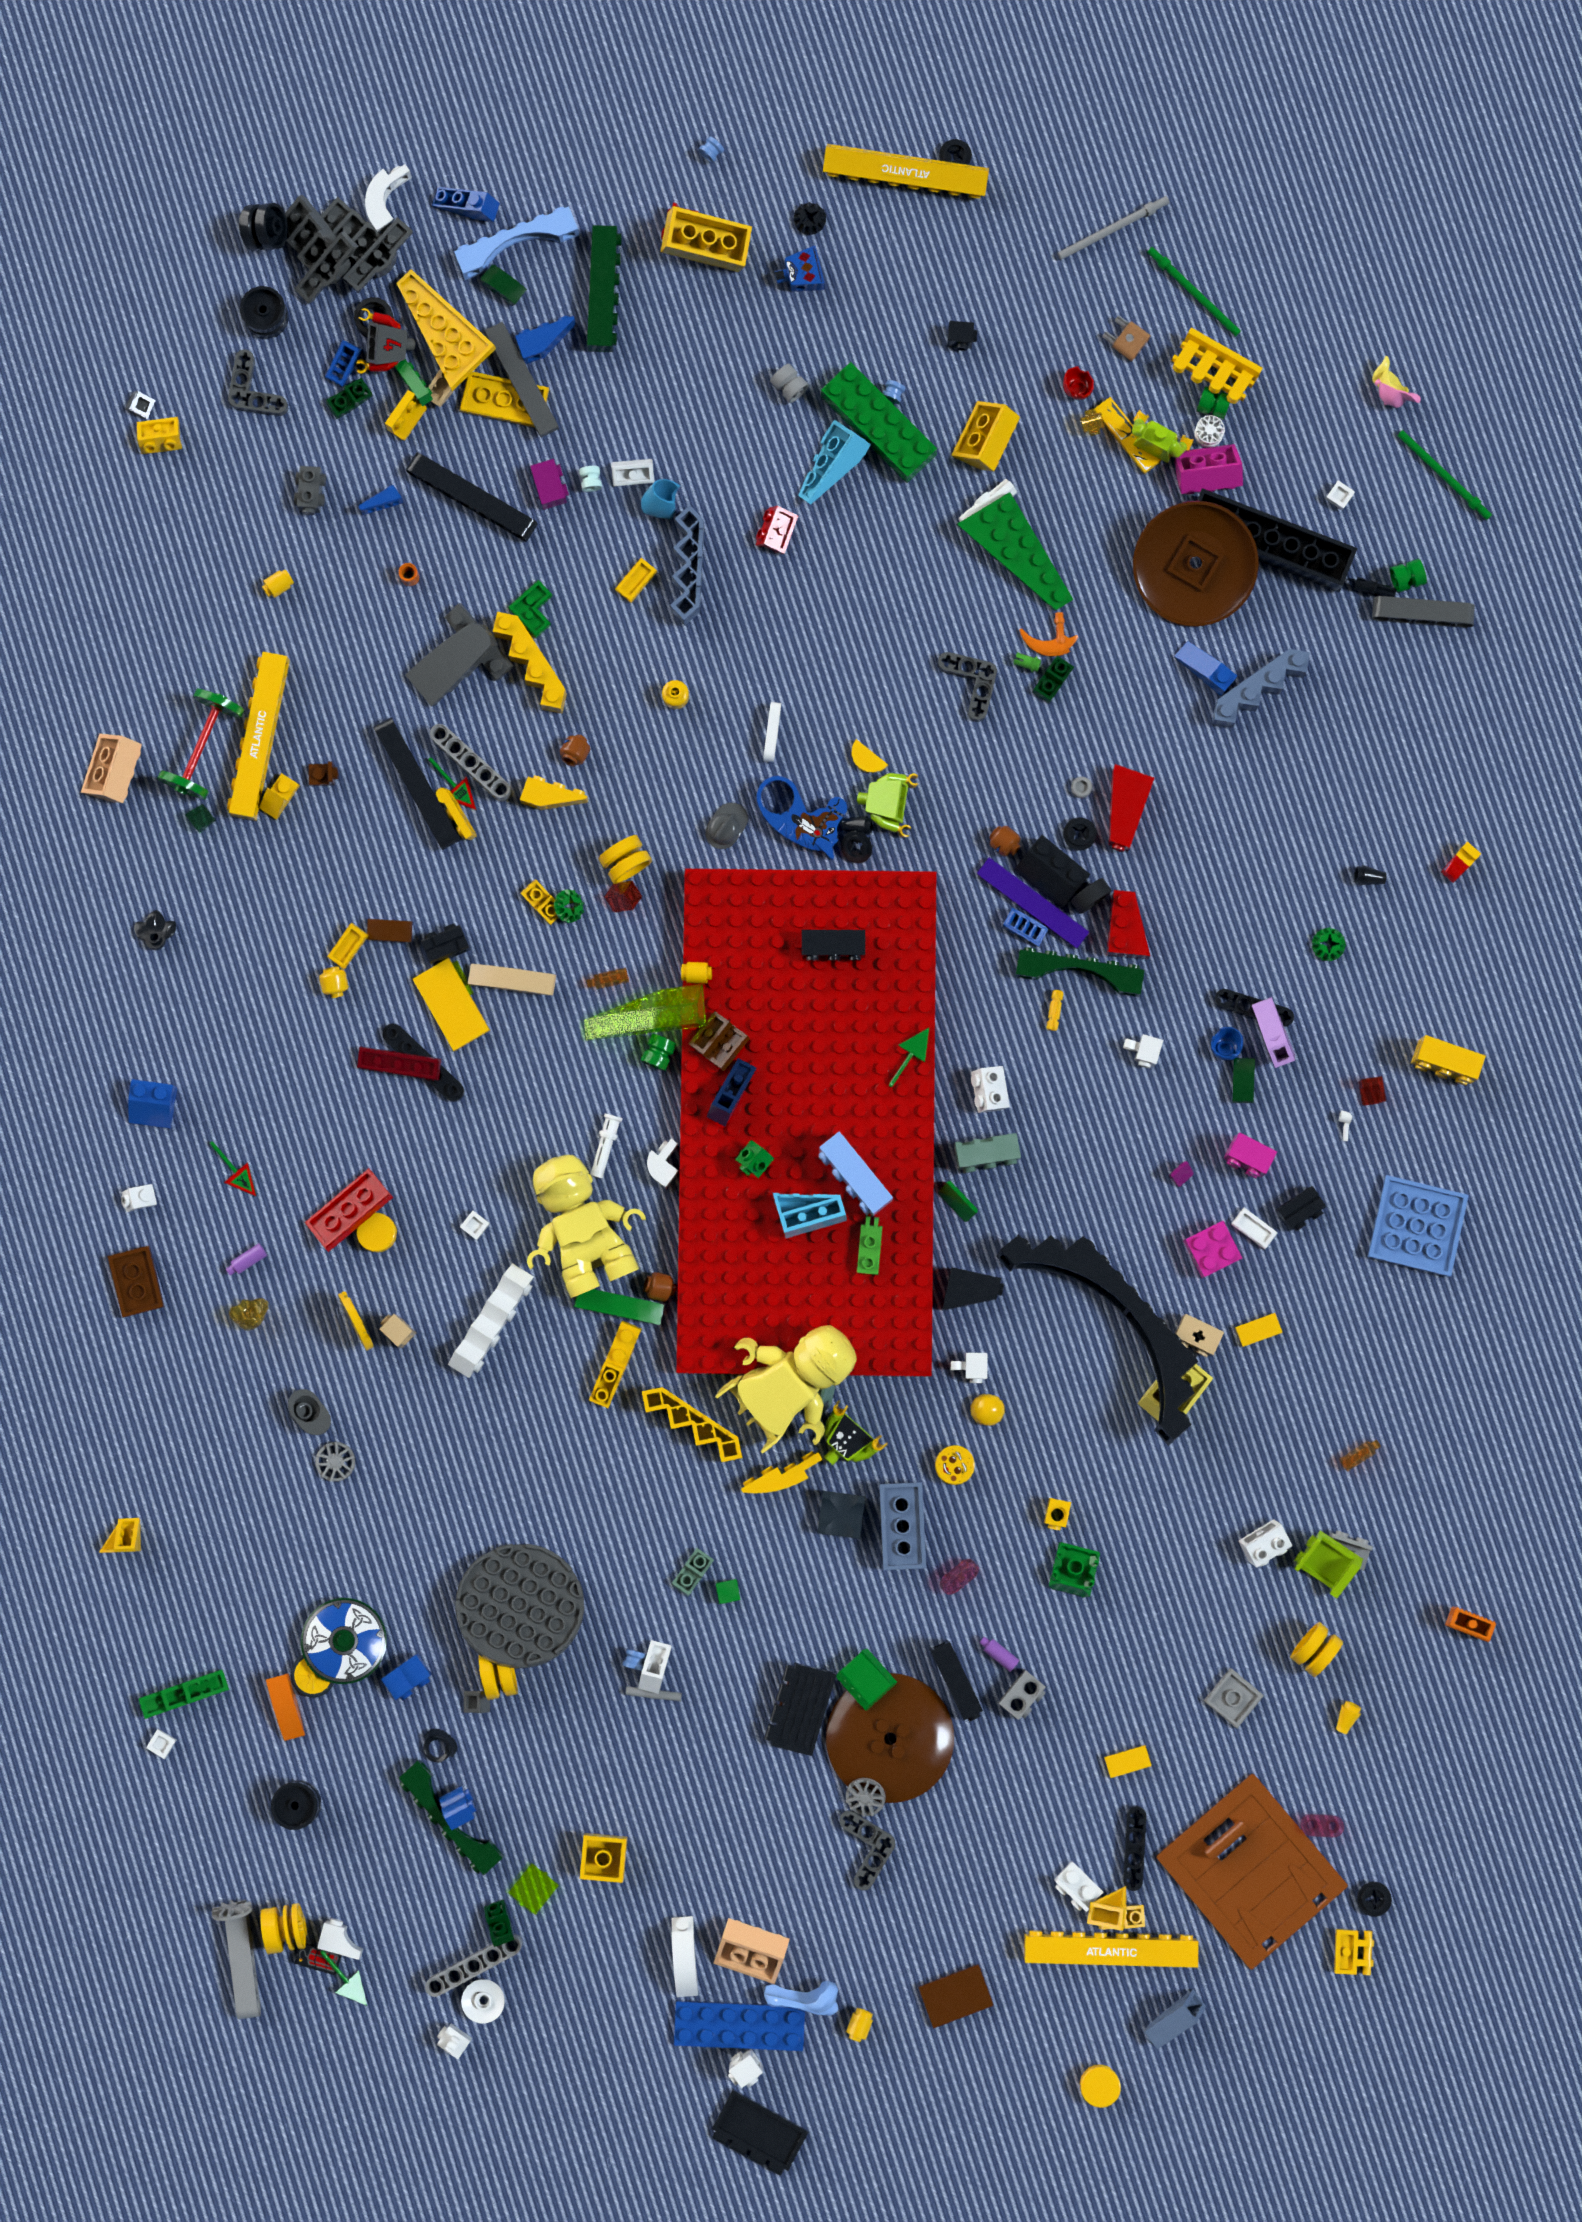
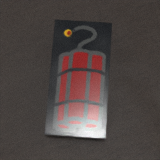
(312, 1958)

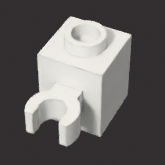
(1147, 1050)
(974, 1366)
(453, 2040)

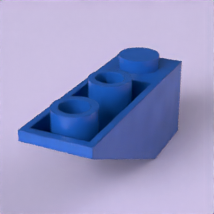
(467, 203)
(539, 342)

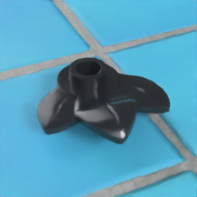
(155, 927)

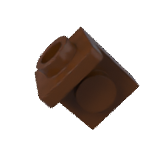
(323, 774)

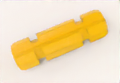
(1054, 1010)

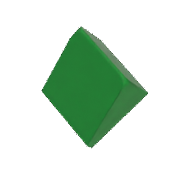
(728, 1591)

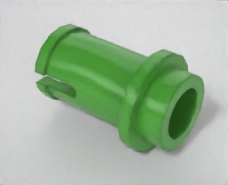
(1029, 662)

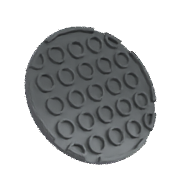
(519, 1606)

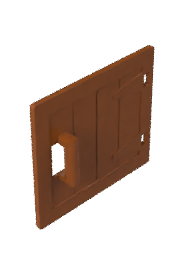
(1260, 1885)

